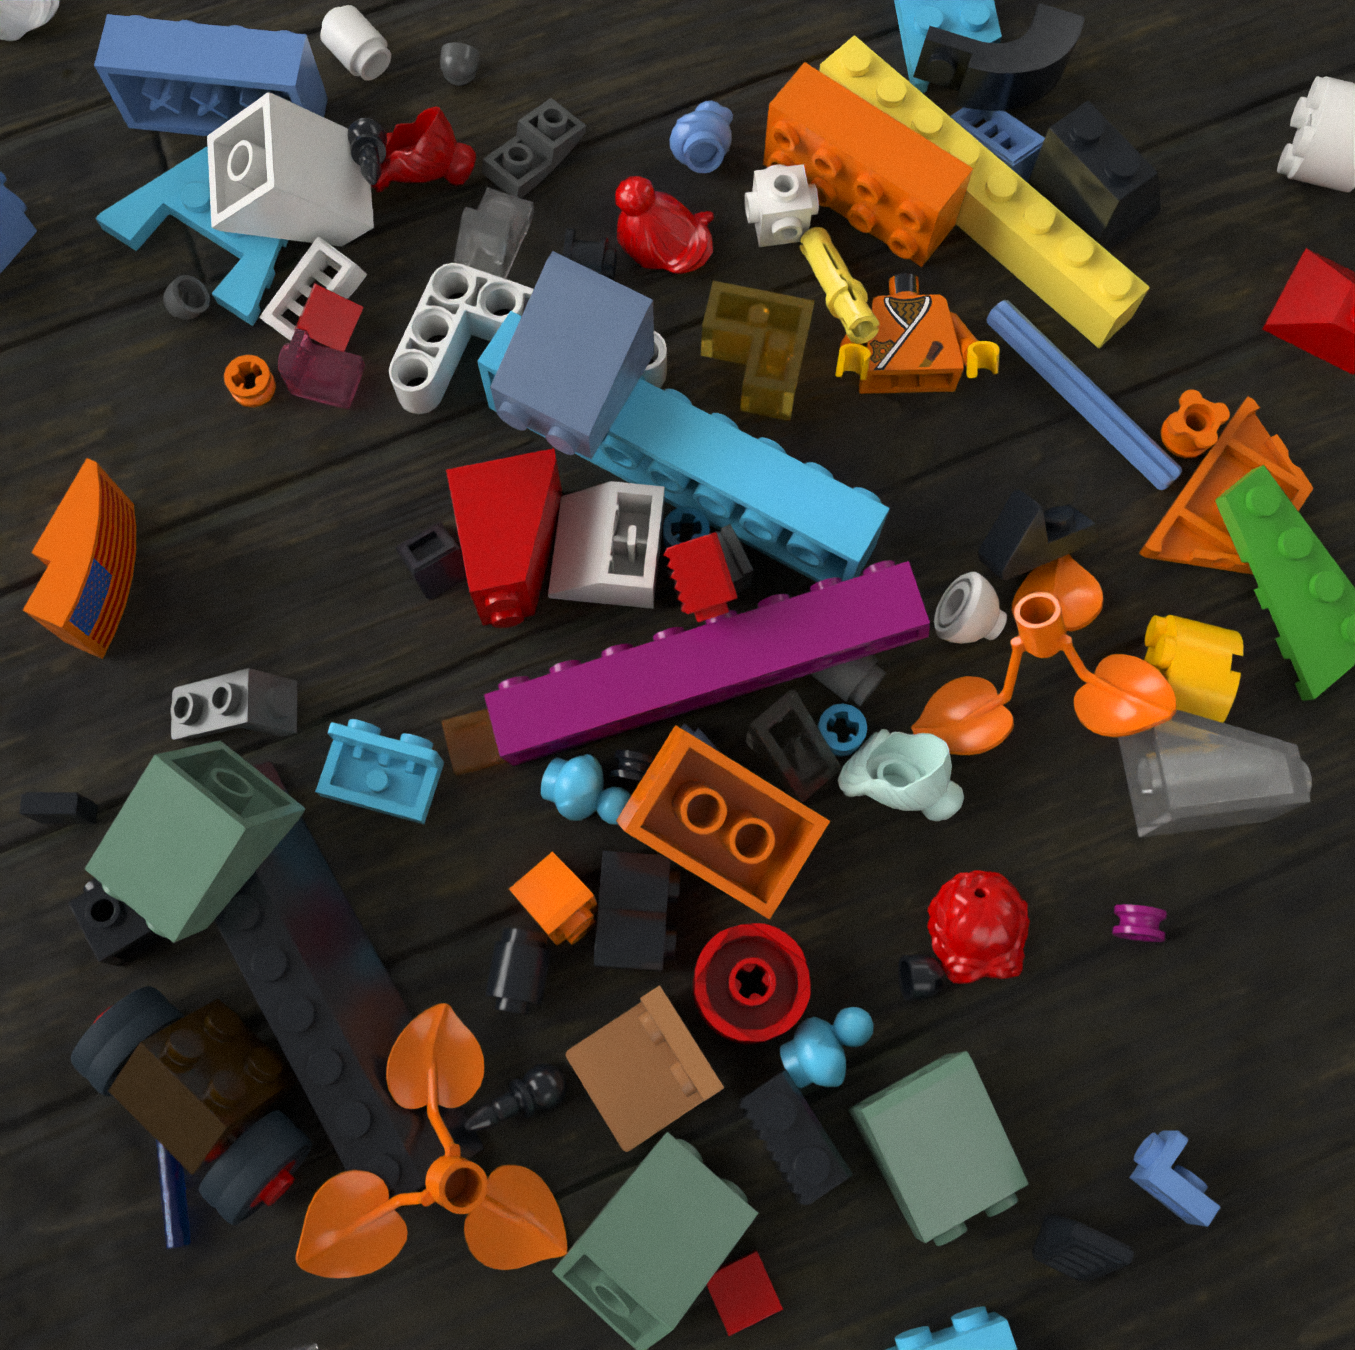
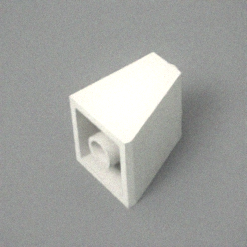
(286, 176)

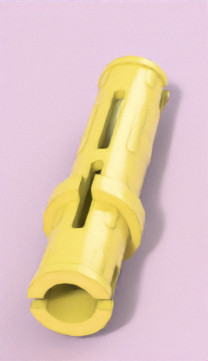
(845, 295)

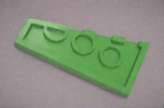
(1295, 580)

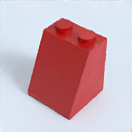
(506, 531)

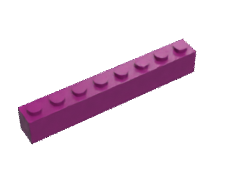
(707, 663)

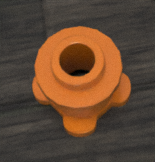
(1193, 426)

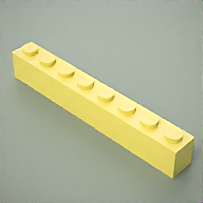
(1004, 210)

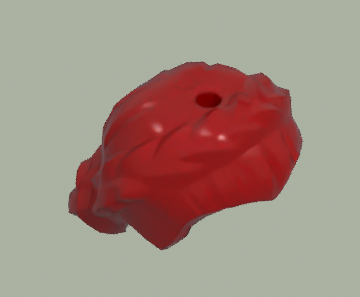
(979, 934)

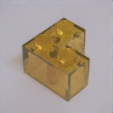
(765, 334)

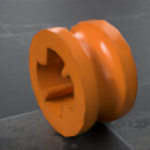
(235, 381)

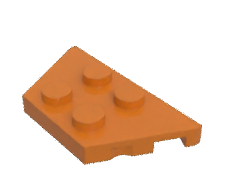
(1193, 525)

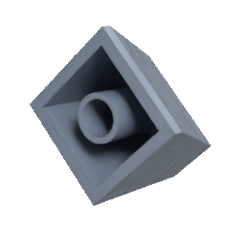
(574, 356)

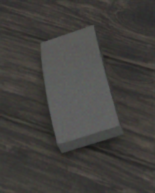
(537, 149)

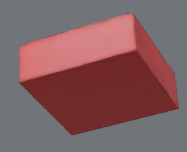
(329, 318)
(743, 1293)

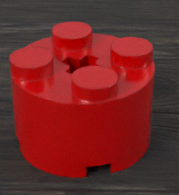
(784, 981)

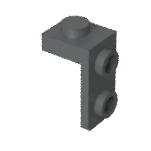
(235, 701)

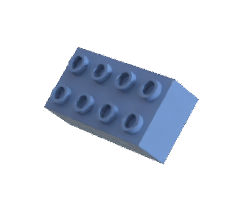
(201, 75)

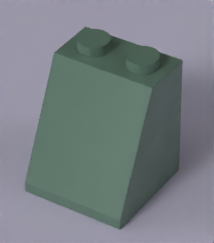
(191, 837)
(941, 1147)
(656, 1243)

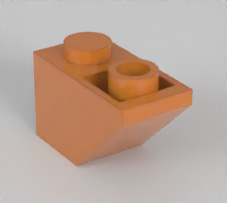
(557, 900)

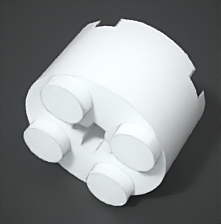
(1324, 137)

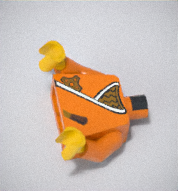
(916, 345)

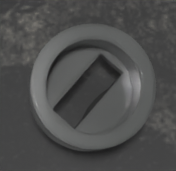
(459, 63)
(193, 300)

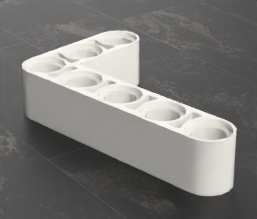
(458, 321)

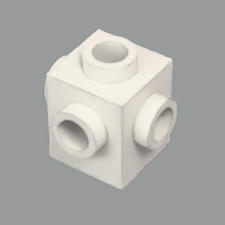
(781, 204)

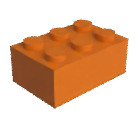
(722, 822)

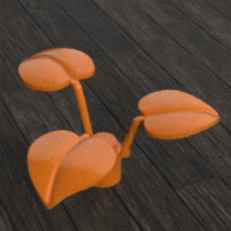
(1116, 701)
(510, 1215)

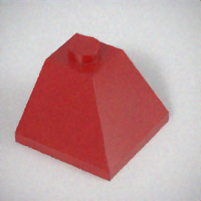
(1318, 310)

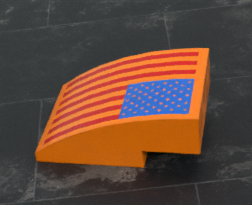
(88, 562)

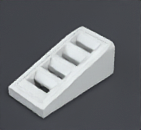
(309, 268)

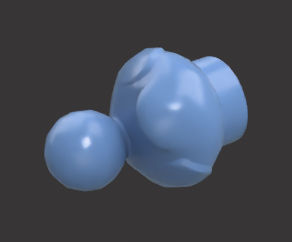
(702, 137)

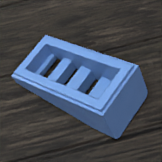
(1011, 132)

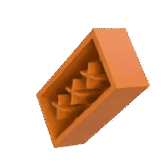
(866, 164)

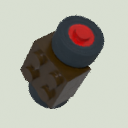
(202, 1093)

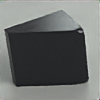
(433, 560)

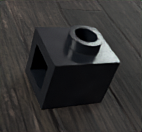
(111, 926)

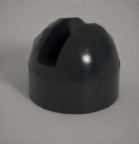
(919, 976)

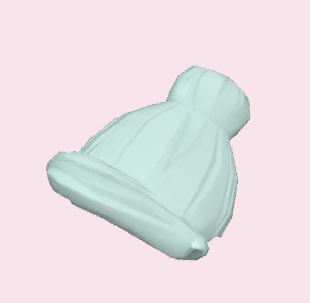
(904, 774)

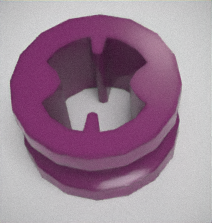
(1139, 923)

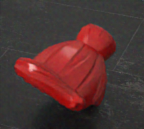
(425, 152)
(660, 229)

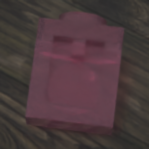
(319, 371)

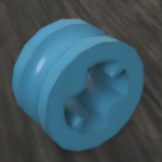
(681, 515)
(853, 719)

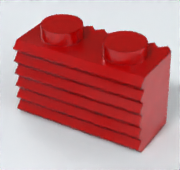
(701, 576)

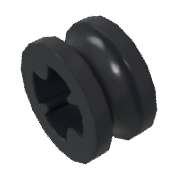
(630, 767)

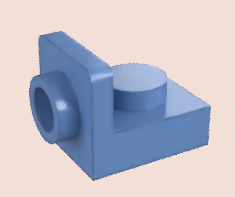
(1176, 1187)

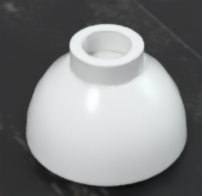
(969, 611)

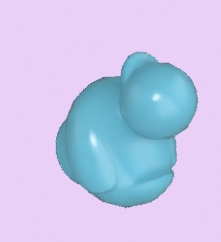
(579, 789)
(817, 1047)

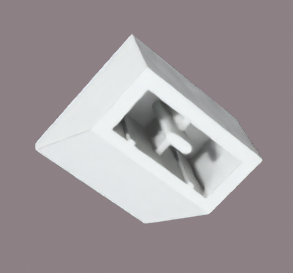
(609, 545)

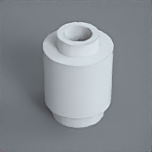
(355, 42)

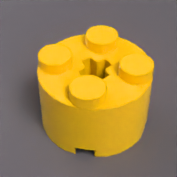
(1195, 663)

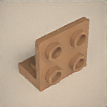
(643, 1070)

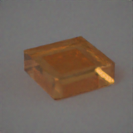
(471, 742)

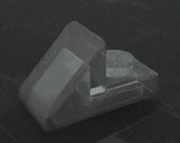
(493, 232)

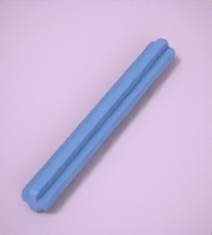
(1084, 395)

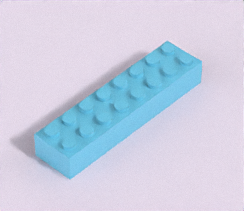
(734, 479)

